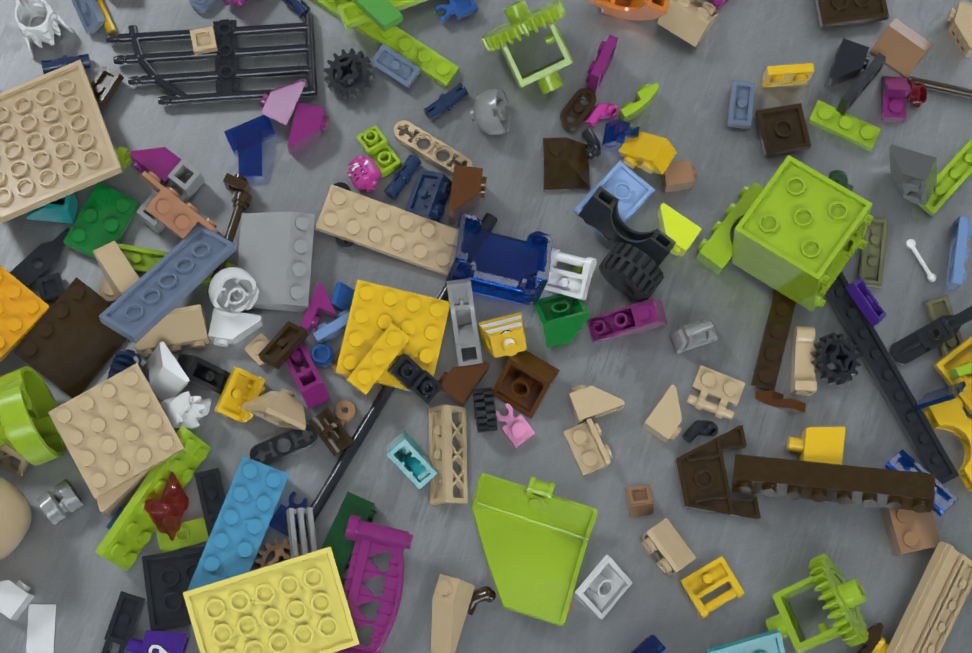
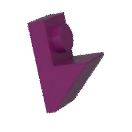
(893, 98)
(318, 304)

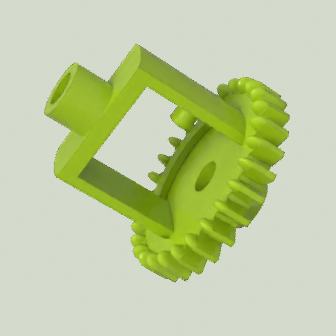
(521, 22)
(840, 598)

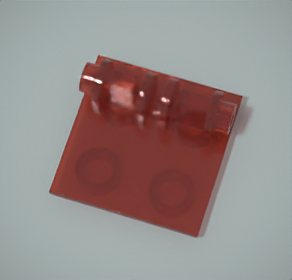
(168, 511)

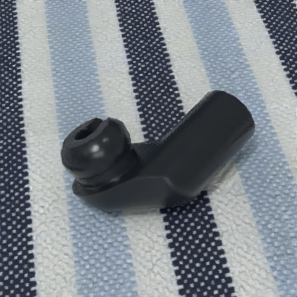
(701, 428)

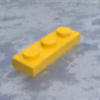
(378, 359)

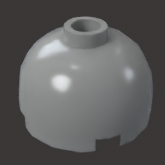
(490, 112)

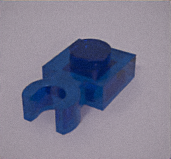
(279, 520)

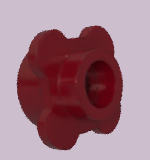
(917, 95)

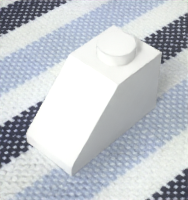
(232, 330)
(14, 598)

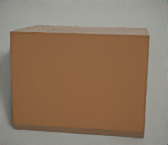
(901, 47)

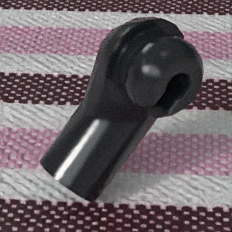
(591, 139)

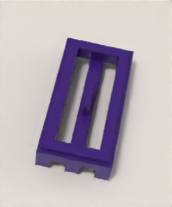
(866, 301)

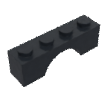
(603, 215)

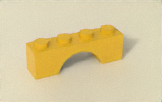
(951, 417)

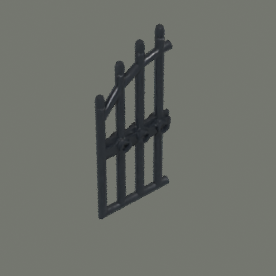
(226, 61)

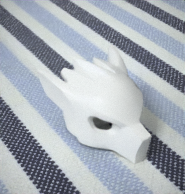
(38, 23)
(186, 410)

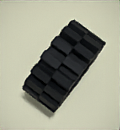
(485, 409)

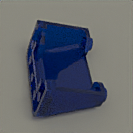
(499, 263)

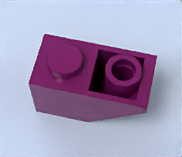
(157, 160)

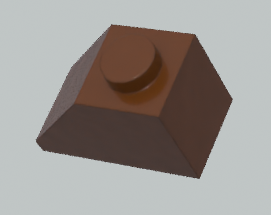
(461, 381)

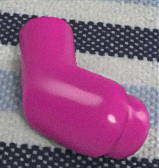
(601, 111)

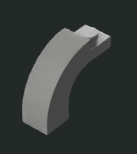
(464, 322)

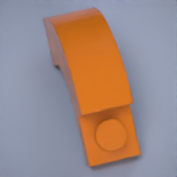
(632, 9)

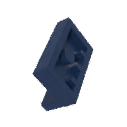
(429, 195)

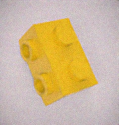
(238, 390)

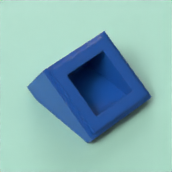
(342, 297)

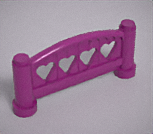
(369, 541)

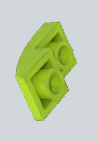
(642, 100)
(377, 148)

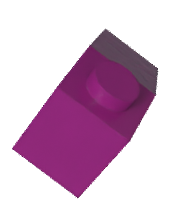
(307, 377)

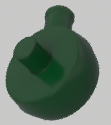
(841, 178)

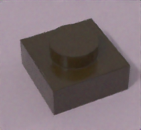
(236, 183)

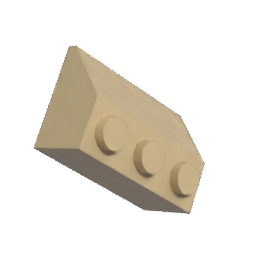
(178, 330)

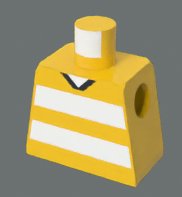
(503, 335)

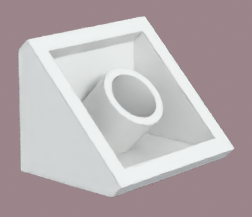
(603, 587)

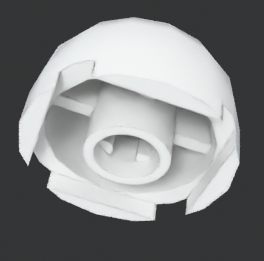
(232, 291)

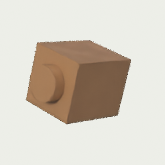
(679, 176)

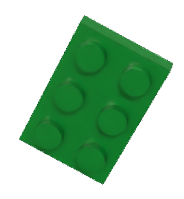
(101, 220)

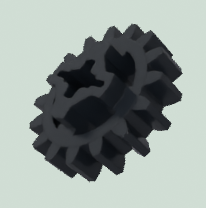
(351, 64)
(835, 359)

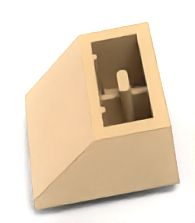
(689, 19)
(667, 548)

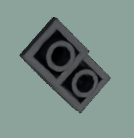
(415, 379)

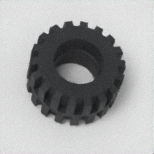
(631, 271)

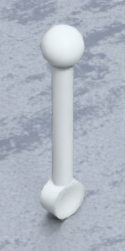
(910, 244)

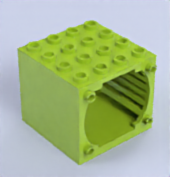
(801, 233)

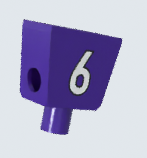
(159, 642)

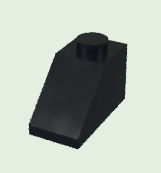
(848, 62)
(203, 373)

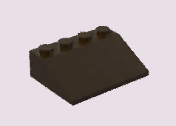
(70, 340)

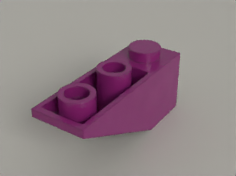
(628, 320)

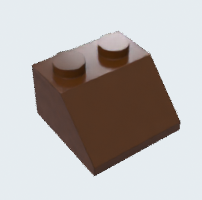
(466, 191)
(525, 382)

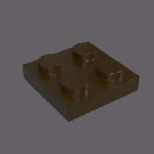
(782, 129)

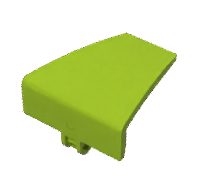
(532, 544)

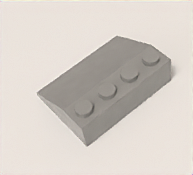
(278, 257)

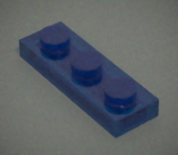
(943, 497)

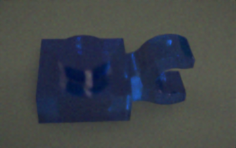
(617, 131)

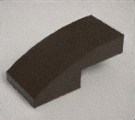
(874, 635)

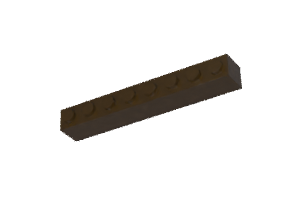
(834, 483)

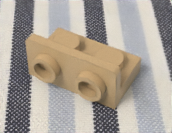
(587, 447)

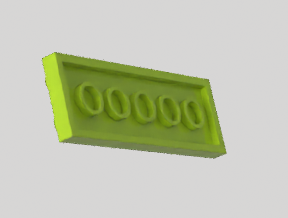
(134, 526)

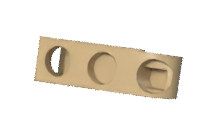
(802, 370)

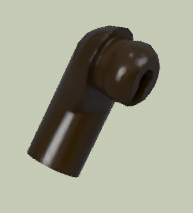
(481, 595)

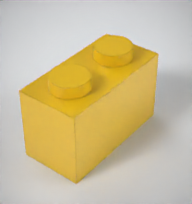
(647, 152)

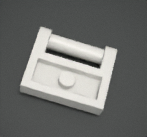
(568, 282)

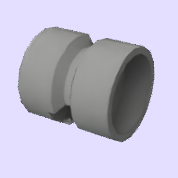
(51, 504)

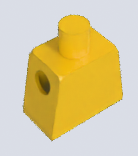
(819, 444)

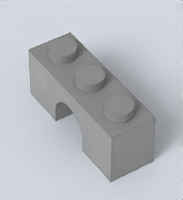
(185, 181)

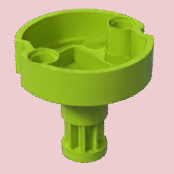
(25, 417)

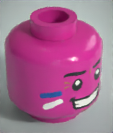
(364, 173)

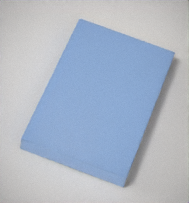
(626, 187)

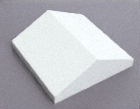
(164, 373)

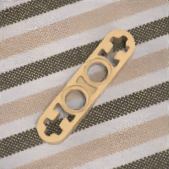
(431, 152)

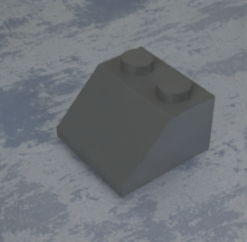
(913, 174)

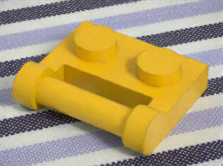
(708, 579)

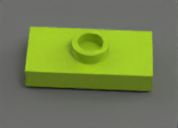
(190, 534)

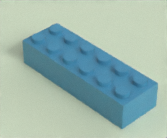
(240, 523)

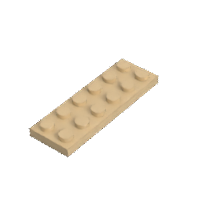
(387, 229)

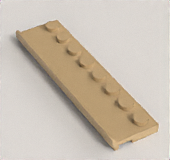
(934, 603)

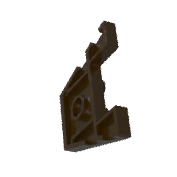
(705, 480)

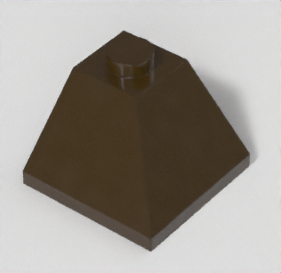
(564, 165)

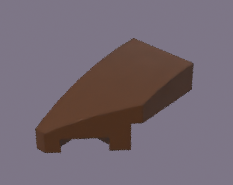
(776, 400)

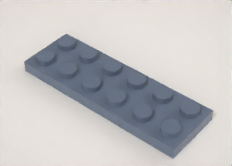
(167, 283)

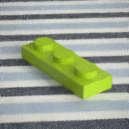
(844, 126)

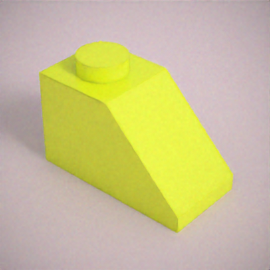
(677, 228)

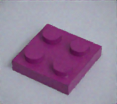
(599, 67)

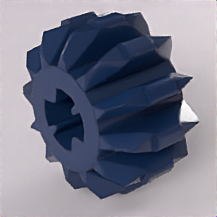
(123, 360)

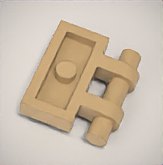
(717, 386)

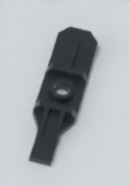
(47, 253)
(921, 342)

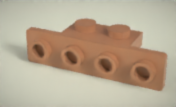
(171, 210)

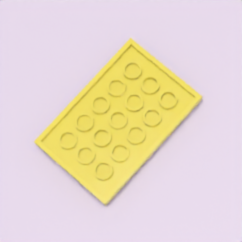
(275, 609)

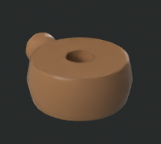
(345, 417)

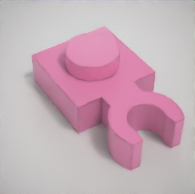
(516, 429)

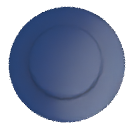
(322, 355)

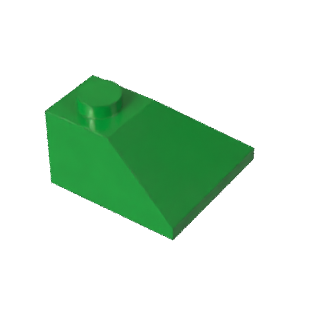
(560, 318)

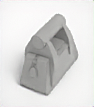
(694, 335)

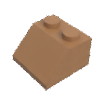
(910, 531)

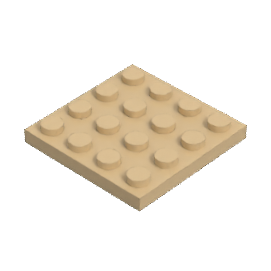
(116, 431)

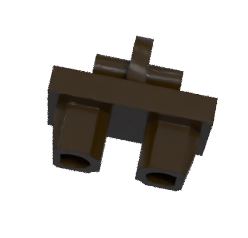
(331, 431)

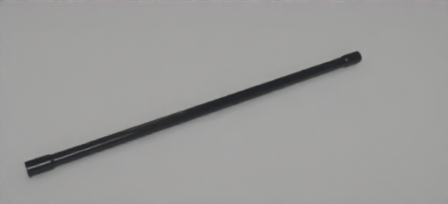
(368, 421)

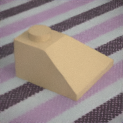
(278, 408)

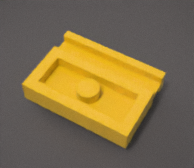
(787, 75)

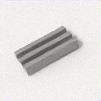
(300, 512)

